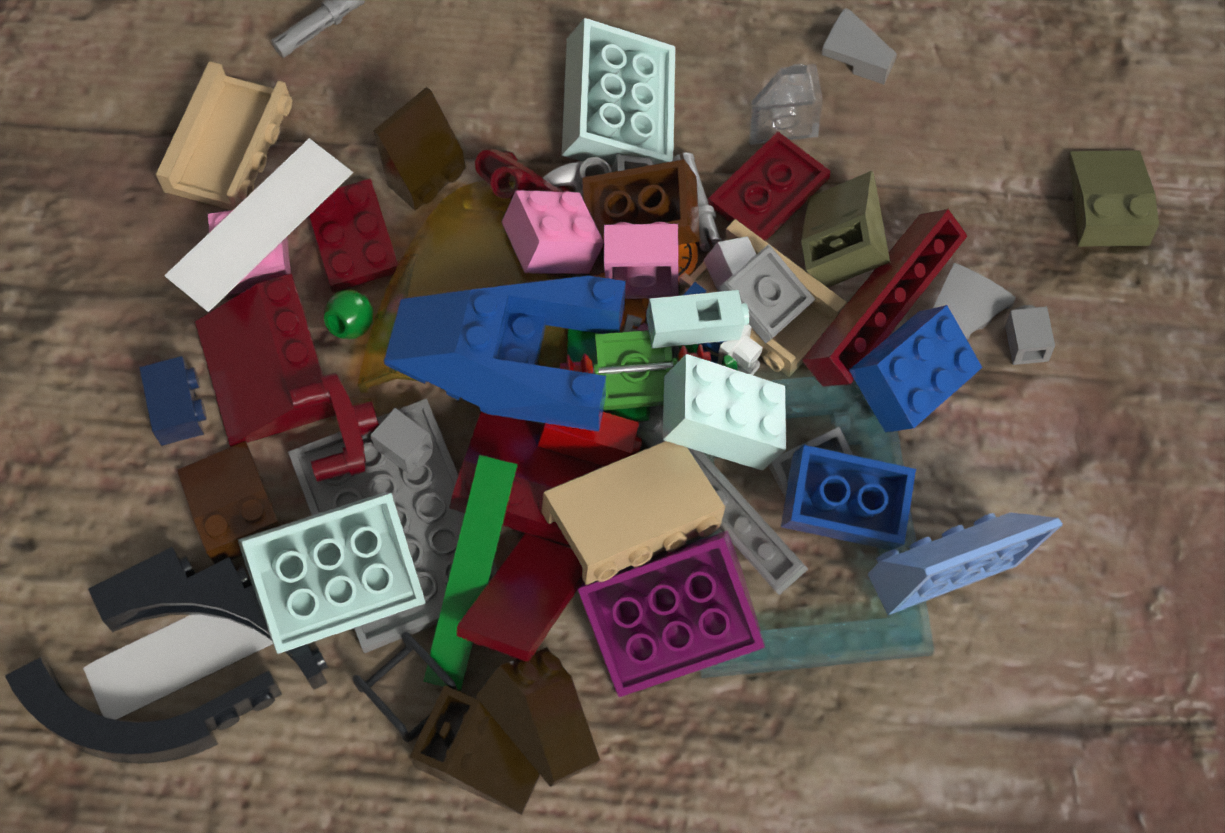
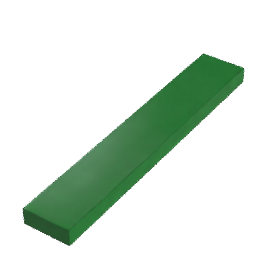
(471, 565)

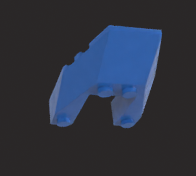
(489, 343)

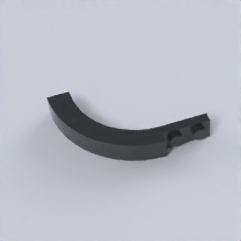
(135, 741)

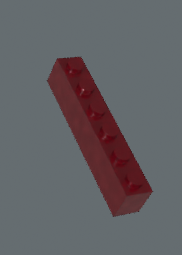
(885, 297)

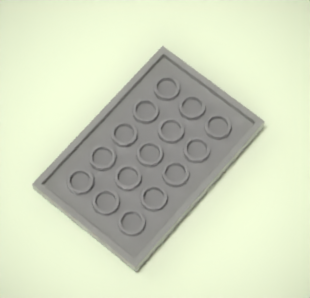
(422, 508)

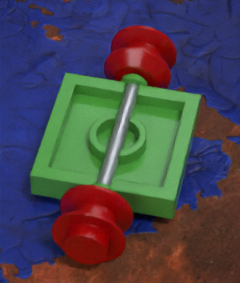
(631, 368)

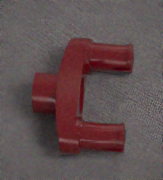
(497, 167)
(353, 419)

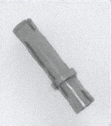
(329, 13)
(706, 213)

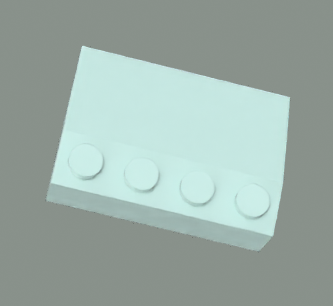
(617, 95)
(332, 571)

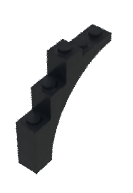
(171, 587)

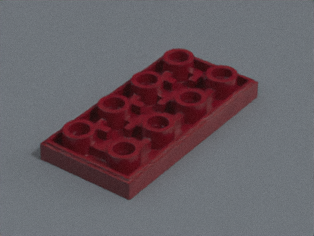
(523, 598)

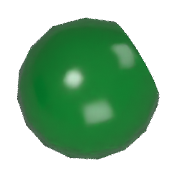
(348, 314)

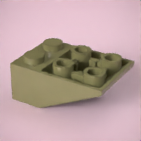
(844, 231)

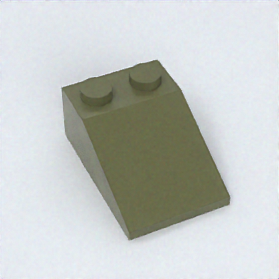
(1113, 198)

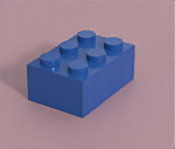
(916, 369)
(848, 497)

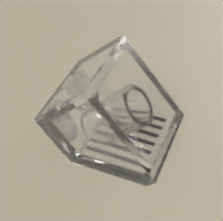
(787, 105)

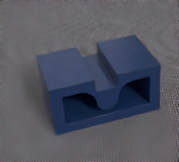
(172, 400)

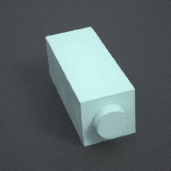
(696, 318)

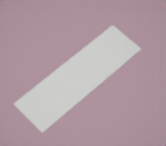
(258, 225)
(168, 662)

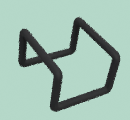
(363, 686)

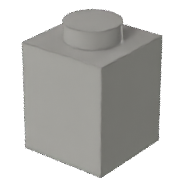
(728, 258)
(1029, 335)
(402, 441)

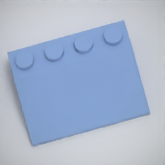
(957, 558)

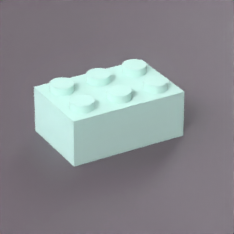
(724, 412)

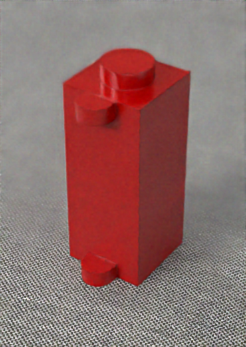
(612, 442)

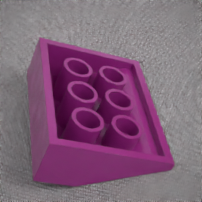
(673, 614)

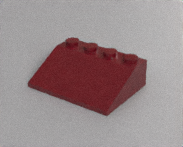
(256, 354)
(536, 472)

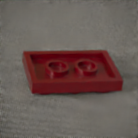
(770, 186)
(353, 236)

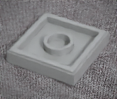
(770, 293)

